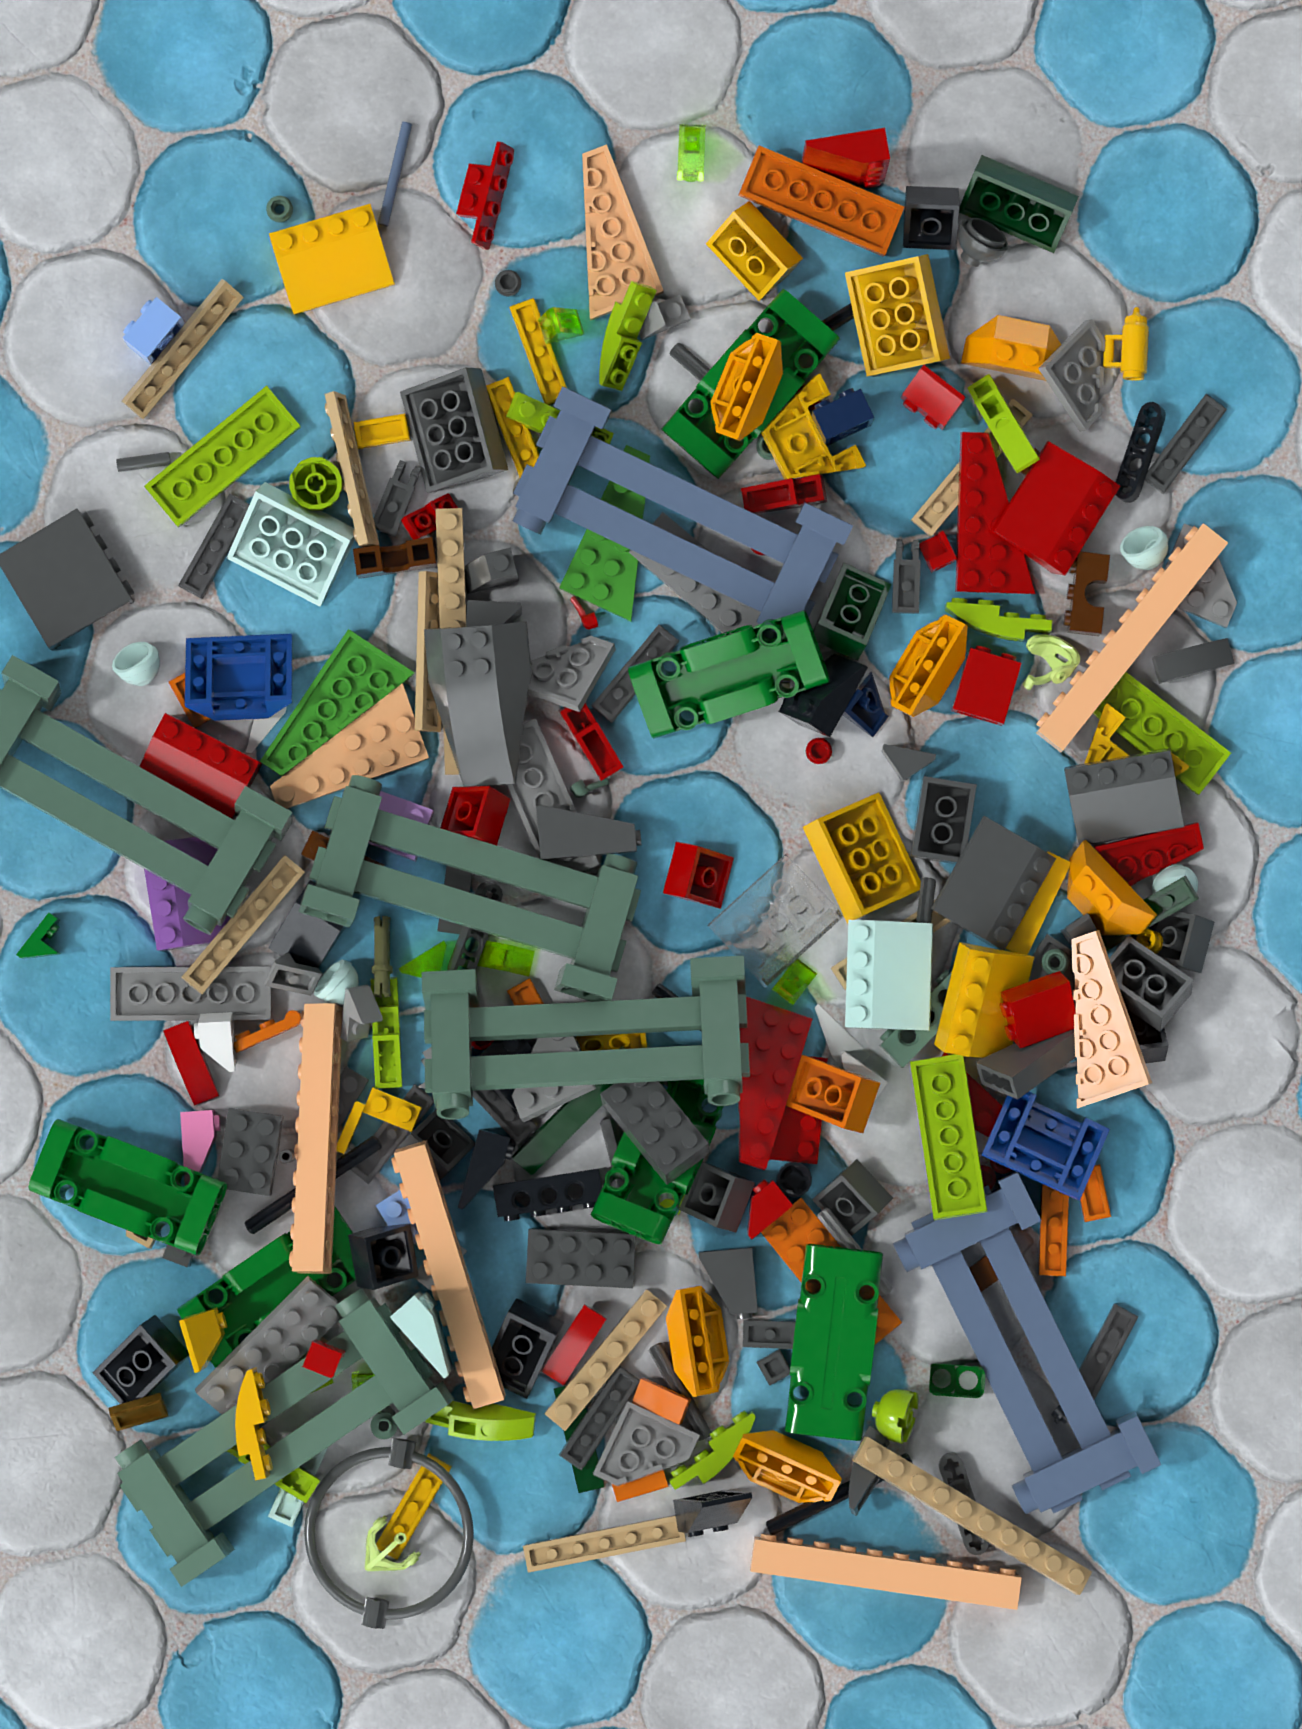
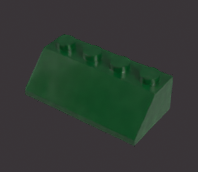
(1018, 203)

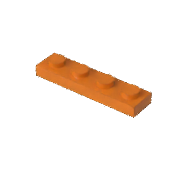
(1053, 1232)

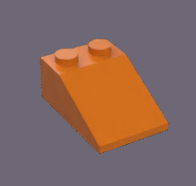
(832, 1094)

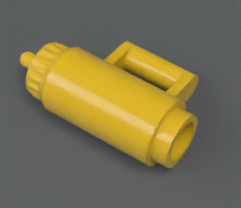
(1134, 347)

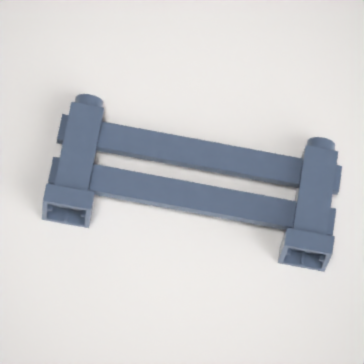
(570, 443)
(1103, 1455)

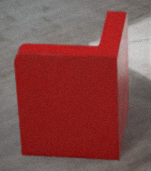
(937, 552)
(323, 1358)

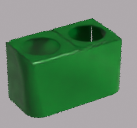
(954, 1385)

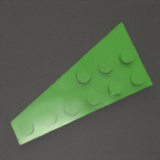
(601, 568)
(343, 690)

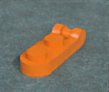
(268, 1030)

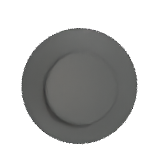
(508, 283)

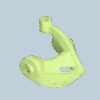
(1048, 647)
(375, 1560)

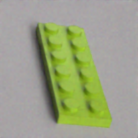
(222, 456)
(1157, 726)
(948, 1137)

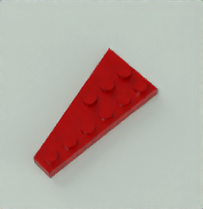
(983, 558)
(775, 1049)

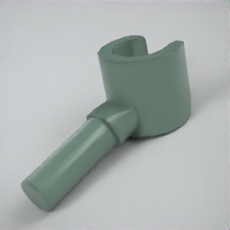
(580, 789)

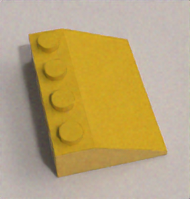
(331, 259)
(897, 315)
(862, 857)
(971, 1011)

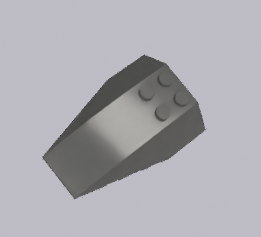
(481, 696)

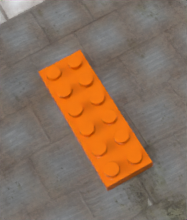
(821, 201)
(789, 1239)

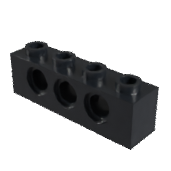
(506, 1193)

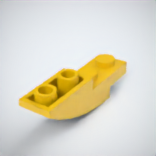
(250, 1412)

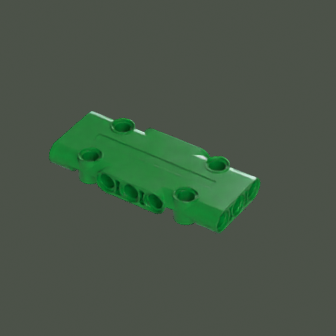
(799, 335)
(728, 674)
(127, 1187)
(636, 1204)
(263, 1283)
(834, 1342)

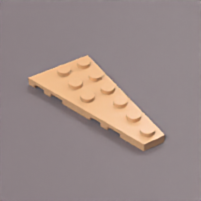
(612, 236)
(368, 747)
(1104, 1036)

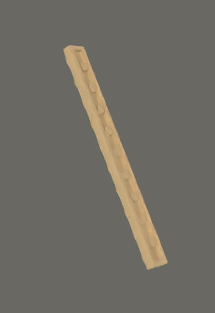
(450, 586)
(971, 1515)

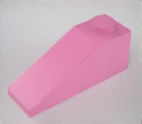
(198, 1138)

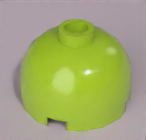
(315, 483)
(895, 1414)

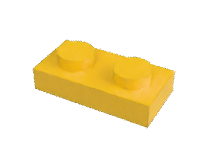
(392, 1109)

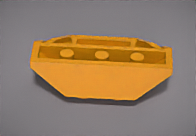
(1011, 346)
(747, 386)
(928, 665)
(1105, 895)
(697, 1340)
(787, 1467)

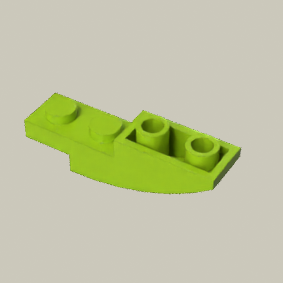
(620, 339)
(535, 415)
(1003, 423)
(985, 619)
(487, 1423)
(724, 1443)

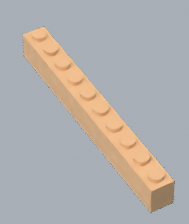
(1131, 638)
(316, 1139)
(449, 1273)
(884, 1572)

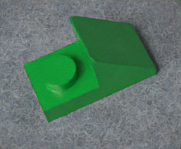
(36, 944)

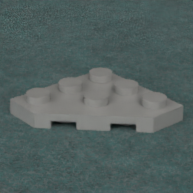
(1077, 374)
(1212, 594)
(571, 672)
(538, 1100)
(643, 1445)

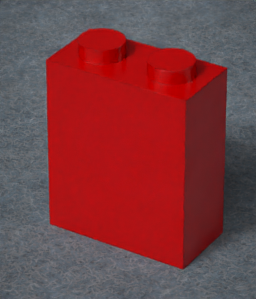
(986, 685)
(1038, 1009)

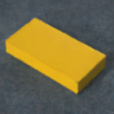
(381, 431)
(350, 1127)

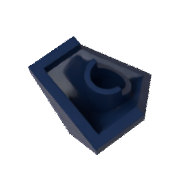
(866, 707)

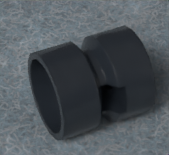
(794, 1179)

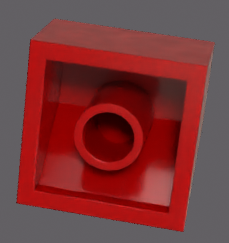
(932, 398)
(476, 813)
(698, 875)
(765, 1207)

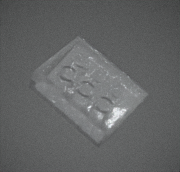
(775, 920)

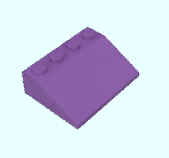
(170, 903)

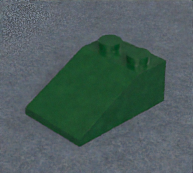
(851, 611)

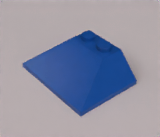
(238, 676)
(1045, 1144)

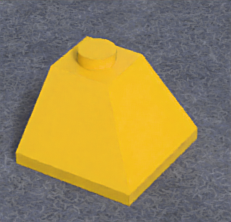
(202, 1336)

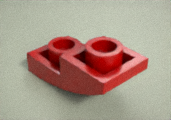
(423, 521)

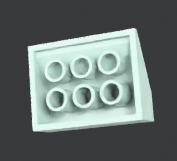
(291, 544)
(889, 975)
(423, 1327)

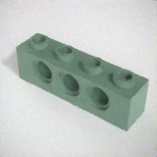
(904, 1052)

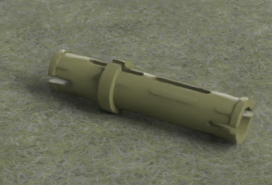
(382, 957)

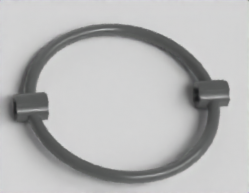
(376, 1610)

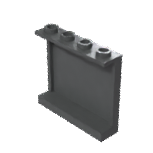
(65, 577)

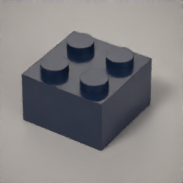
(843, 416)

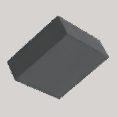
(774, 1367)

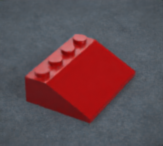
(851, 157)
(1056, 509)
(199, 764)

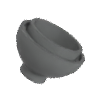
(980, 241)

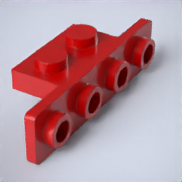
(484, 193)

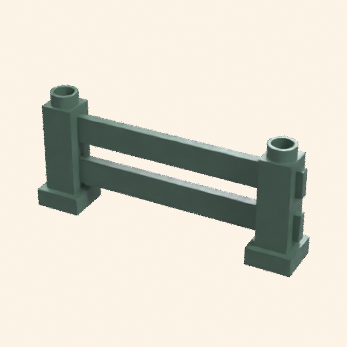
(241, 843)
(592, 947)
(456, 1020)
(184, 1525)

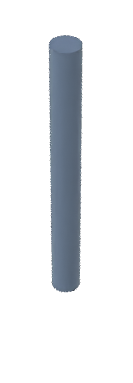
(395, 173)

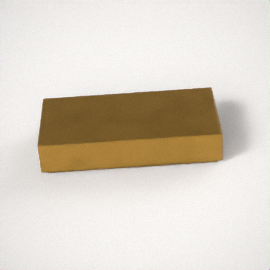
(138, 1412)

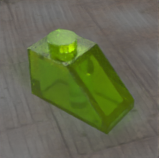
(691, 152)

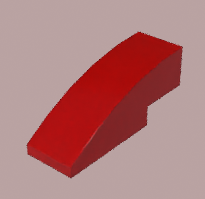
(784, 494)
(592, 741)
(191, 1062)
(574, 1344)

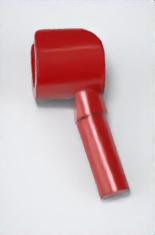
(588, 620)

